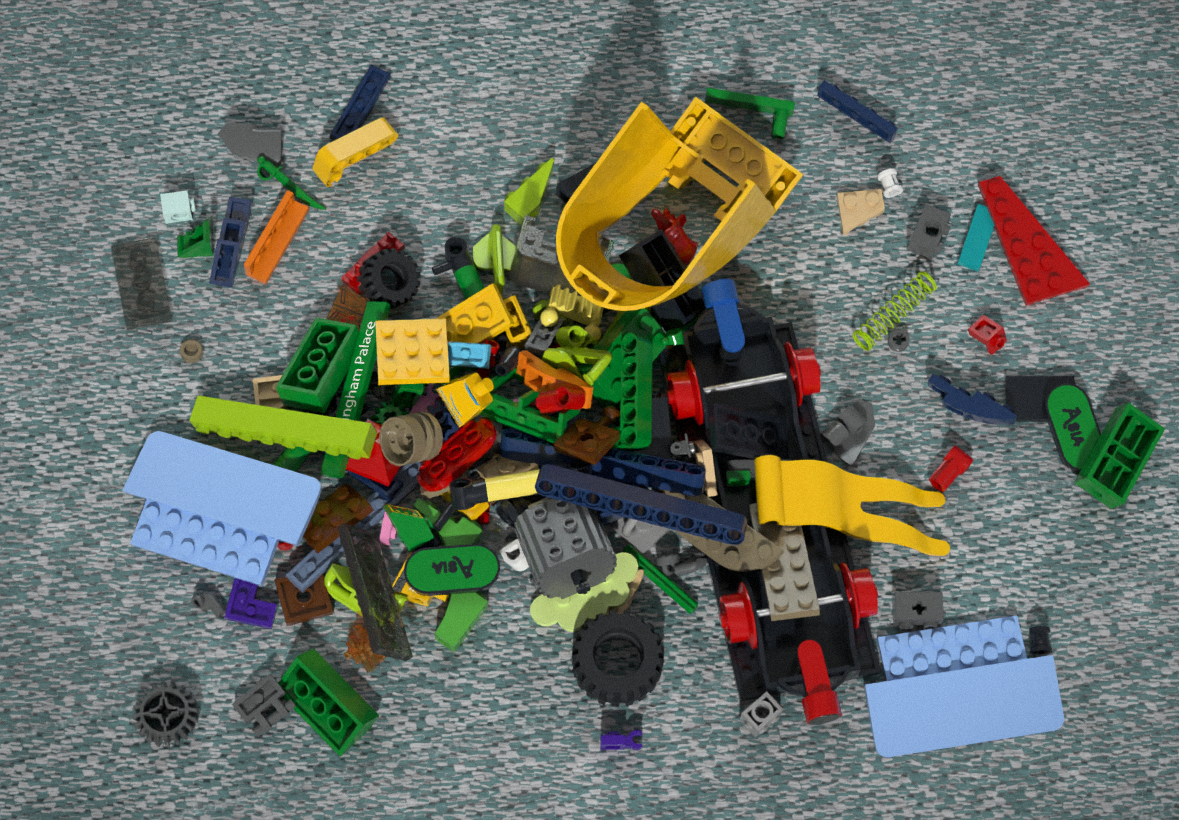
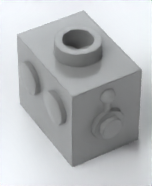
(770, 712)

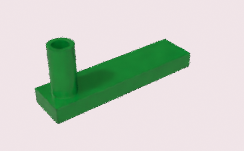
(779, 107)

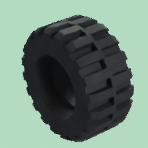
(613, 689)

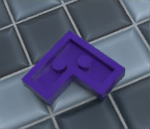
(245, 609)

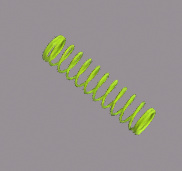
(866, 337)

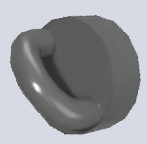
(667, 559)

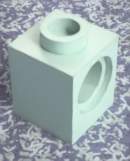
(177, 206)

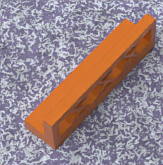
(275, 238)

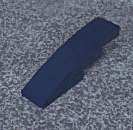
(230, 242)

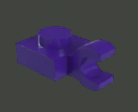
(614, 741)

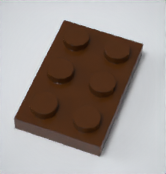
(339, 508)

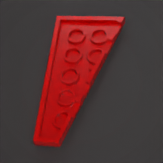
(1032, 254)

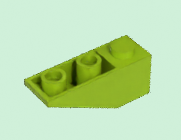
(530, 195)

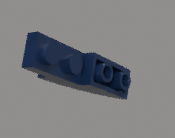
(979, 408)

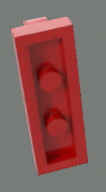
(386, 242)

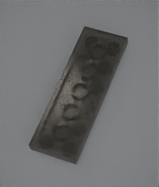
(374, 593)

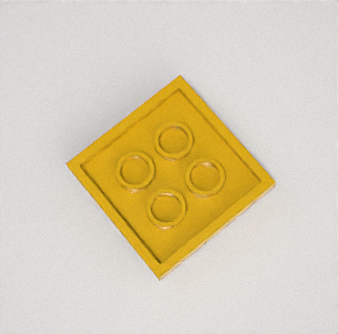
(412, 351)

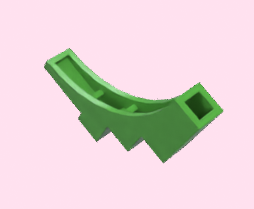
(464, 608)

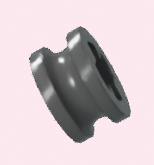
(892, 344)

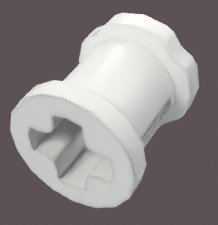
(890, 183)

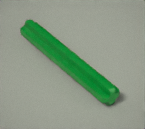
(663, 580)

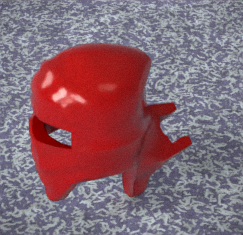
(675, 233)

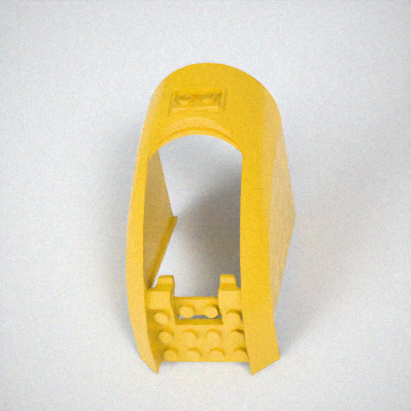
(635, 165)

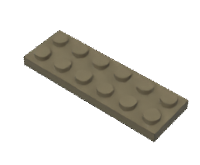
(789, 579)

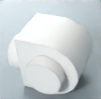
(514, 556)

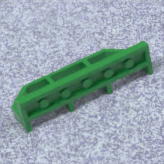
(519, 414)

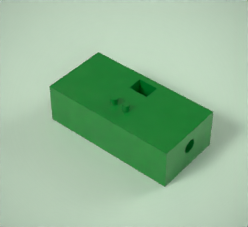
(1131, 442)

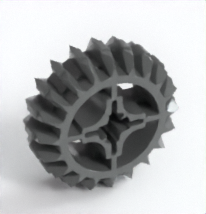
(175, 714)

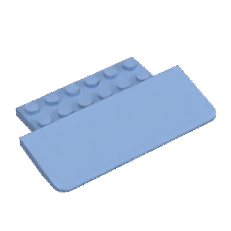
(217, 506)
(960, 688)

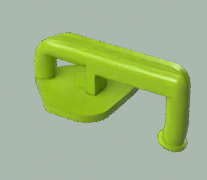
(495, 254)
(567, 356)
(344, 596)

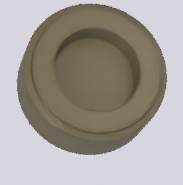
(191, 351)

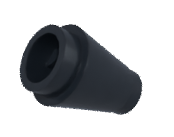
(508, 360)

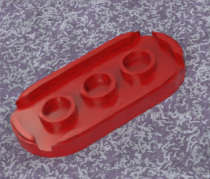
(457, 455)

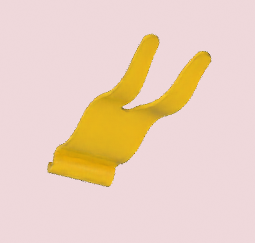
(830, 497)

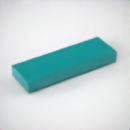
(977, 239)

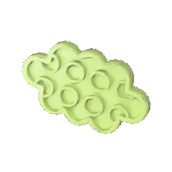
(577, 609)

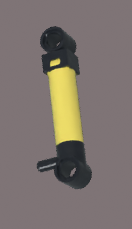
(468, 491)

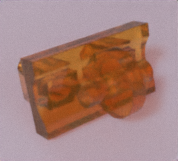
(360, 649)

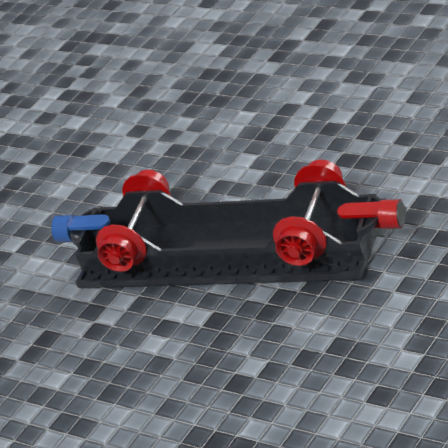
(757, 367)

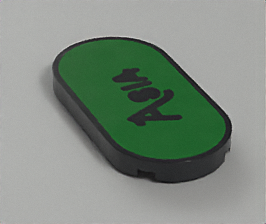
(1071, 424)
(452, 569)

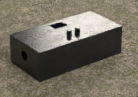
(658, 264)

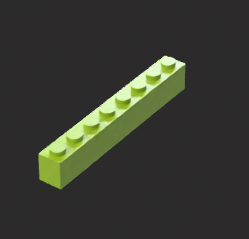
(283, 427)

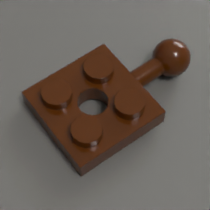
(597, 435)
(298, 612)

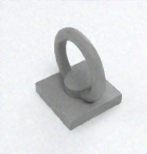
(638, 533)

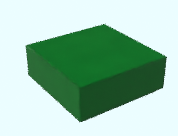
(737, 478)

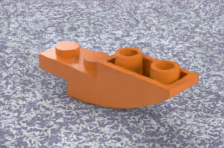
(544, 378)

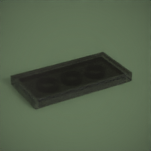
(141, 283)

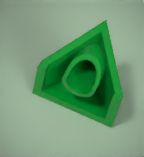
(197, 241)

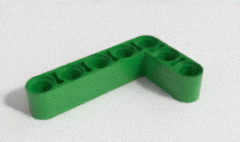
(635, 394)

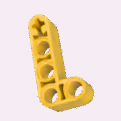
(352, 148)

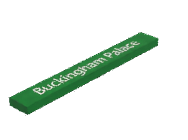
(357, 380)

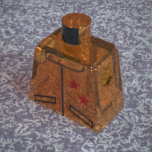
(348, 307)

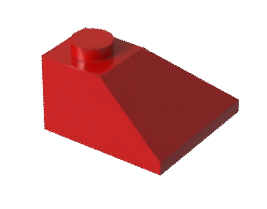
(377, 466)

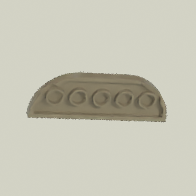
(751, 554)

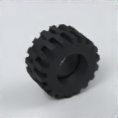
(403, 270)

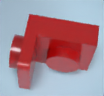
(988, 333)

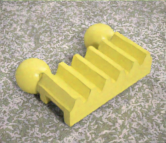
(574, 308)

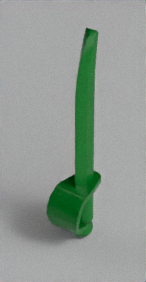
(286, 181)
(675, 336)

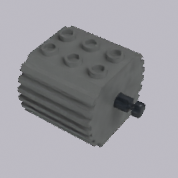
(565, 547)

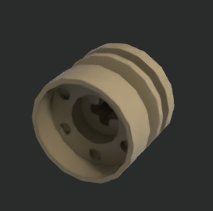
(411, 438)

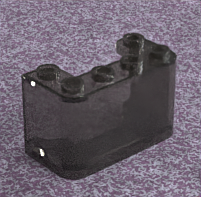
(537, 262)

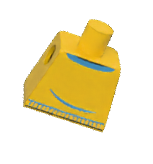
(466, 396)

